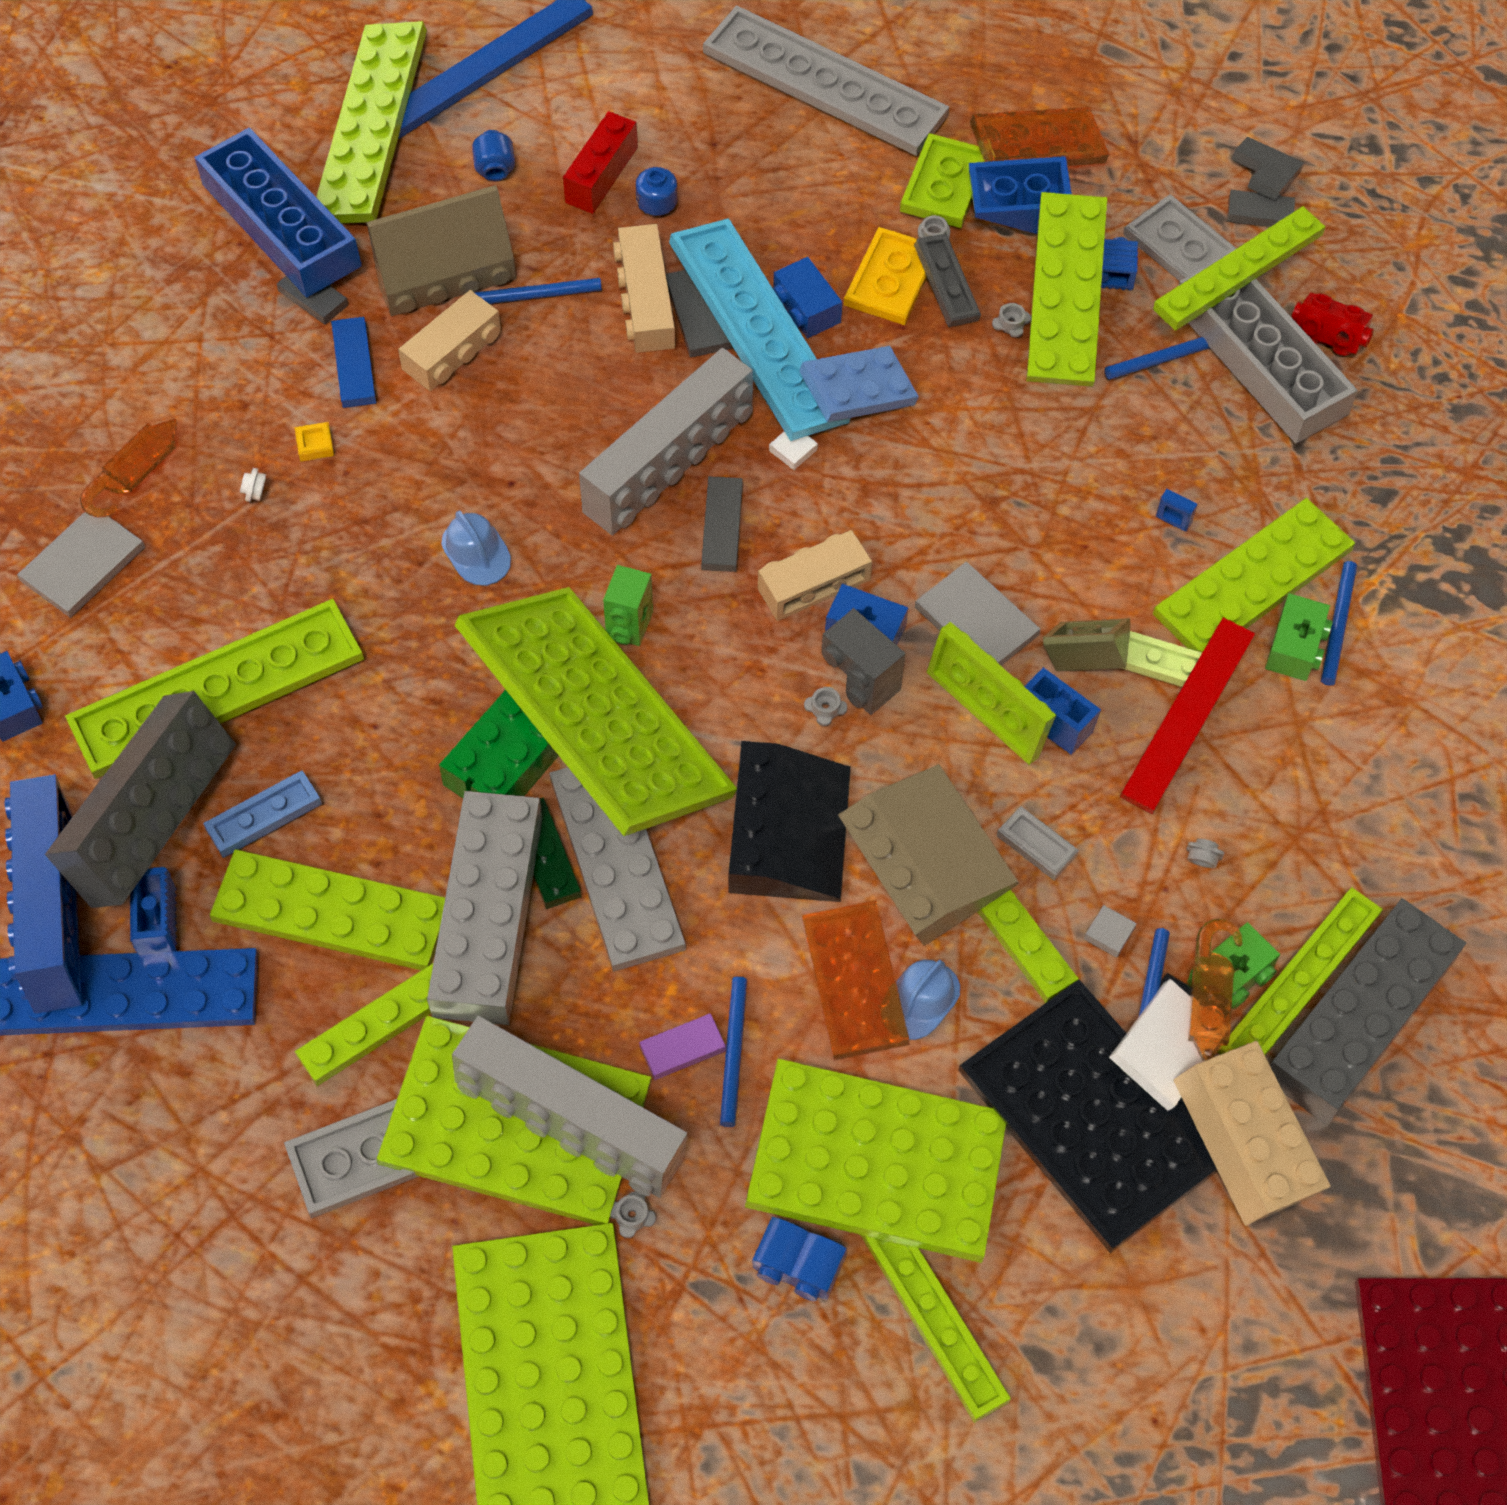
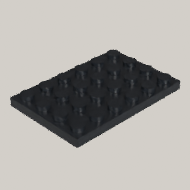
(1086, 1119)

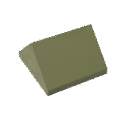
(1089, 644)

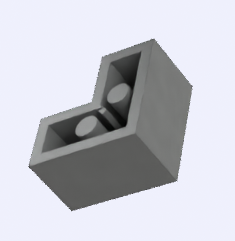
(867, 658)

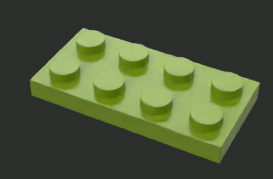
(990, 693)

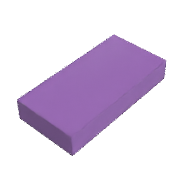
(682, 1046)

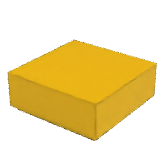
(314, 441)

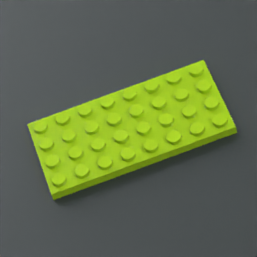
(596, 710)
(549, 1370)

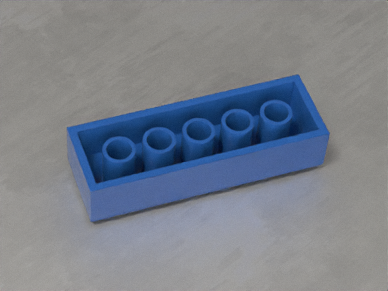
(278, 212)
(41, 899)

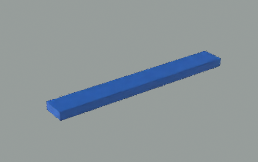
(492, 60)

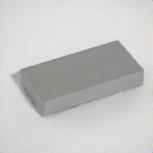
(1037, 843)

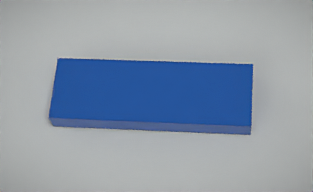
(353, 362)

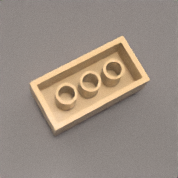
(1251, 1132)

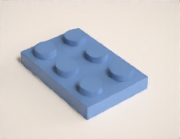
(858, 383)

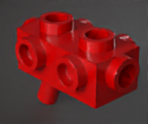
(1334, 323)

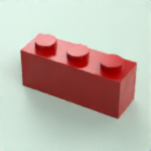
(600, 162)

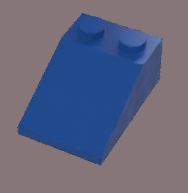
(1011, 189)

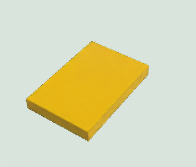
(888, 278)

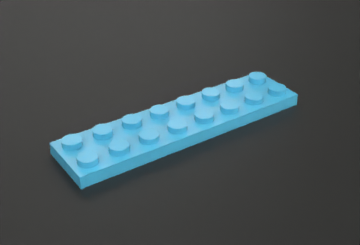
(753, 322)

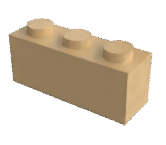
(450, 340)
(813, 574)

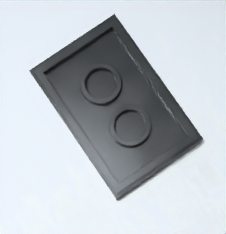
(696, 321)

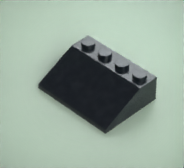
(788, 824)

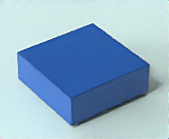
(1176, 510)

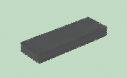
(947, 280)
(722, 524)

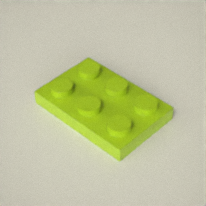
(941, 180)

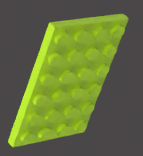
(475, 1148)
(877, 1160)

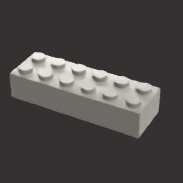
(1276, 361)
(666, 442)
(485, 908)
(568, 1107)

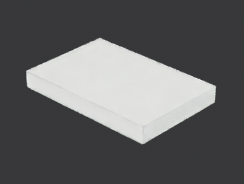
(1158, 1045)

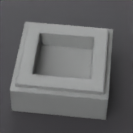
(1110, 931)

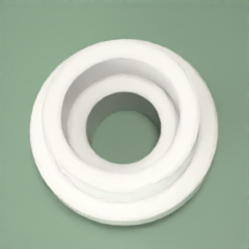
(253, 485)

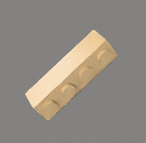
(646, 288)

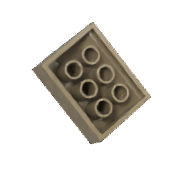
(441, 250)
(928, 852)

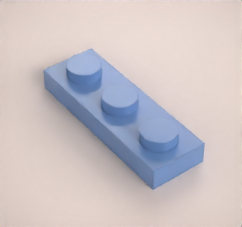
(262, 813)

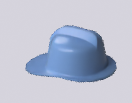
(476, 549)
(926, 996)

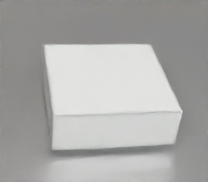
(793, 452)

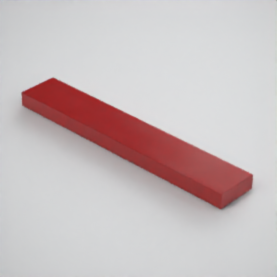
(1187, 715)

